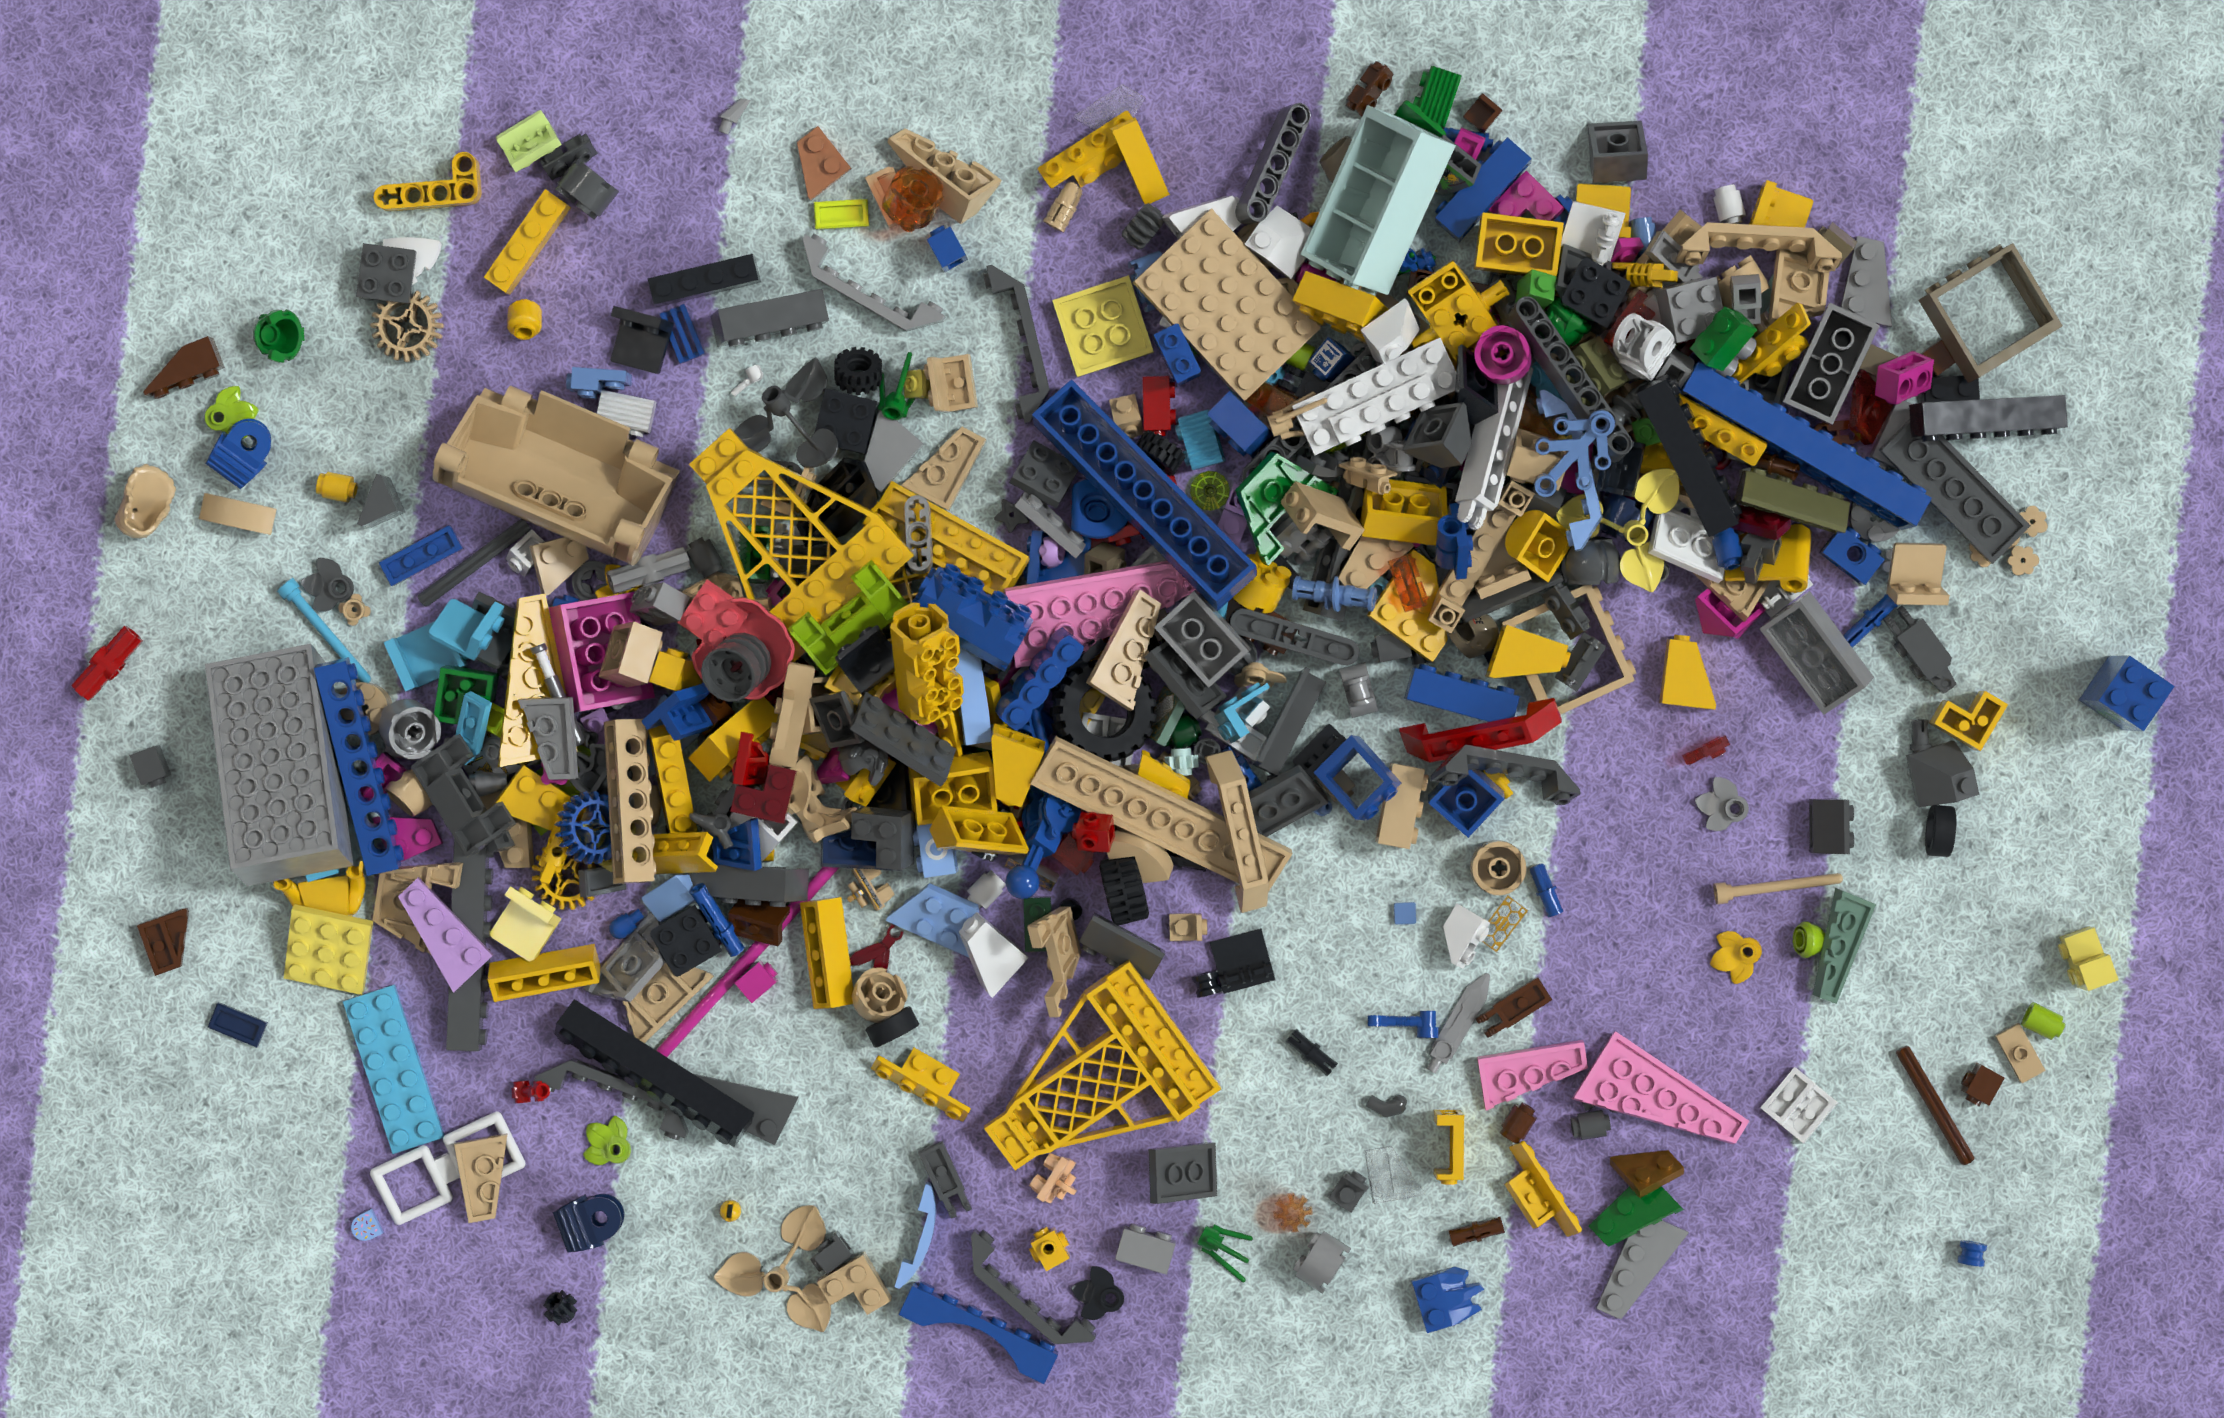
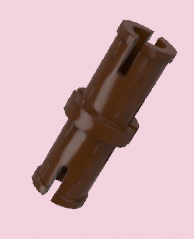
(1476, 1231)

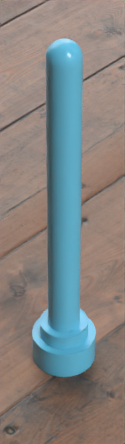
(291, 592)

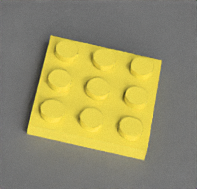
(1103, 326)
(328, 949)

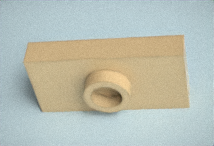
(2020, 1053)

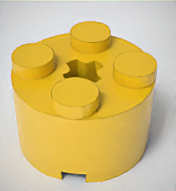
(1266, 588)

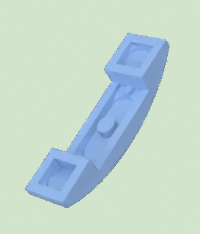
(909, 1267)

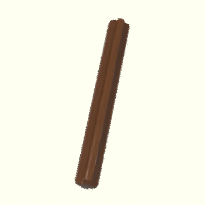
(1935, 1105)

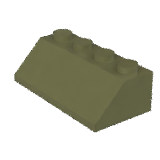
(1791, 501)

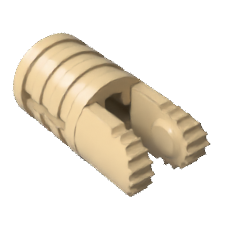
(1064, 207)

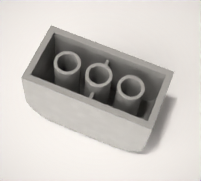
(1830, 363)

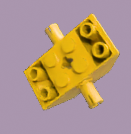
(1449, 293)

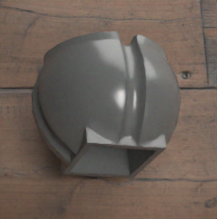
(1593, 564)

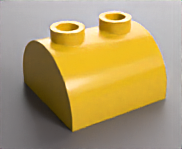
(1537, 543)

